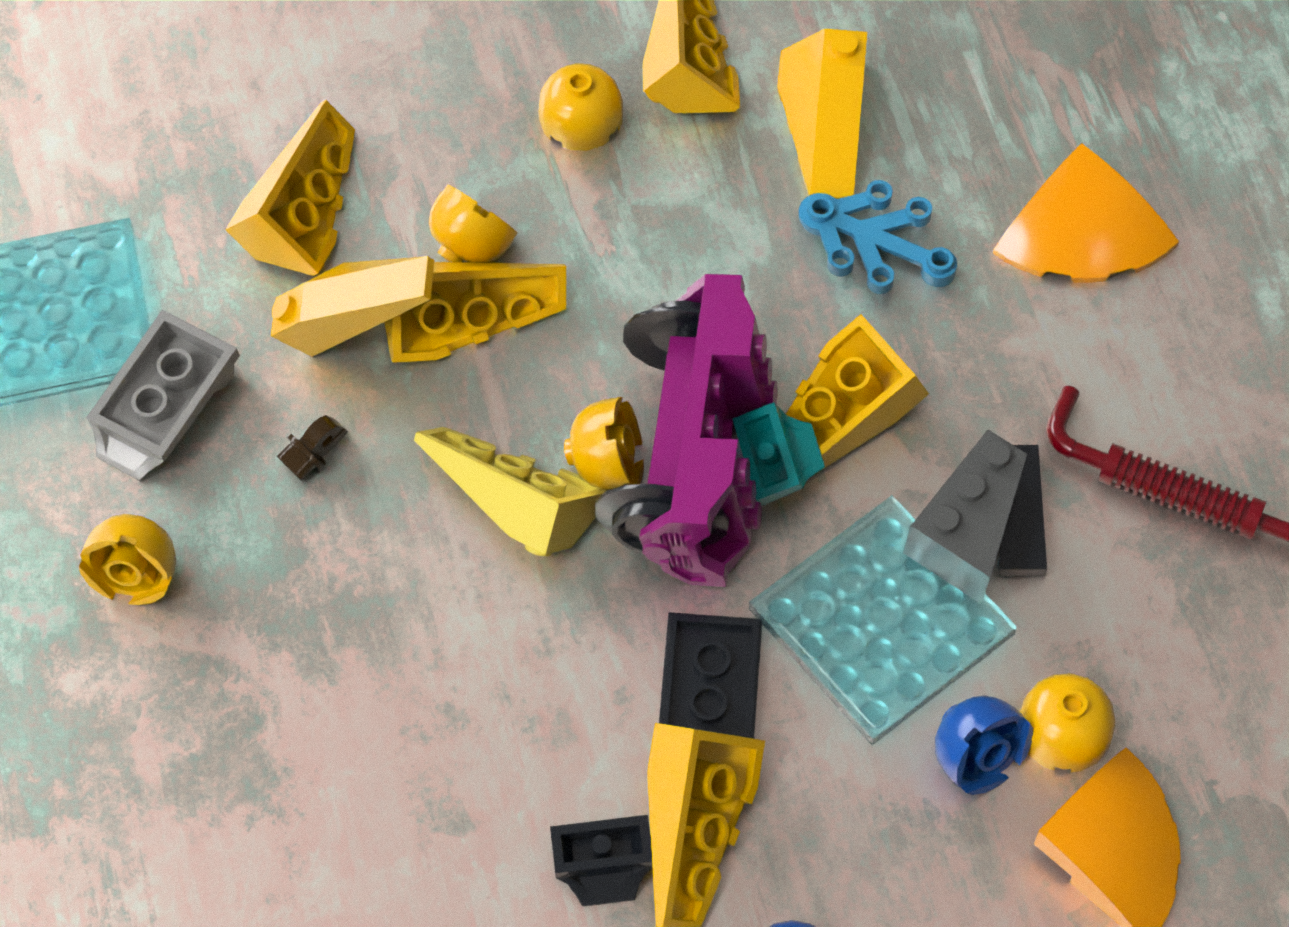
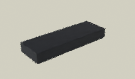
(1023, 541)

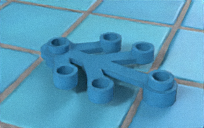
(874, 234)

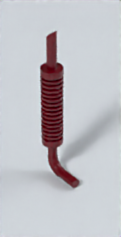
(1161, 482)

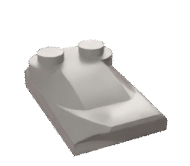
(159, 394)

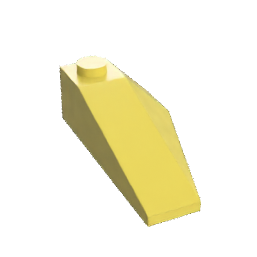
(525, 502)

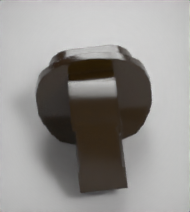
(308, 452)

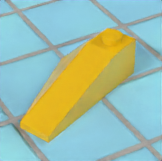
(822, 102)
(694, 804)

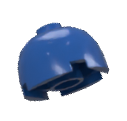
(980, 742)

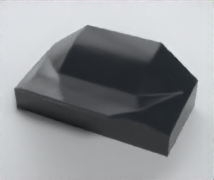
(603, 858)

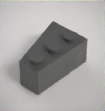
(967, 517)

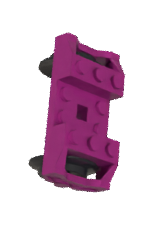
(698, 495)

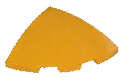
(1086, 225)
(1118, 843)

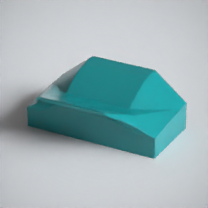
(779, 450)

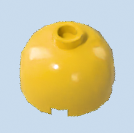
(580, 107)
(467, 229)
(605, 443)
(129, 558)
(1069, 722)

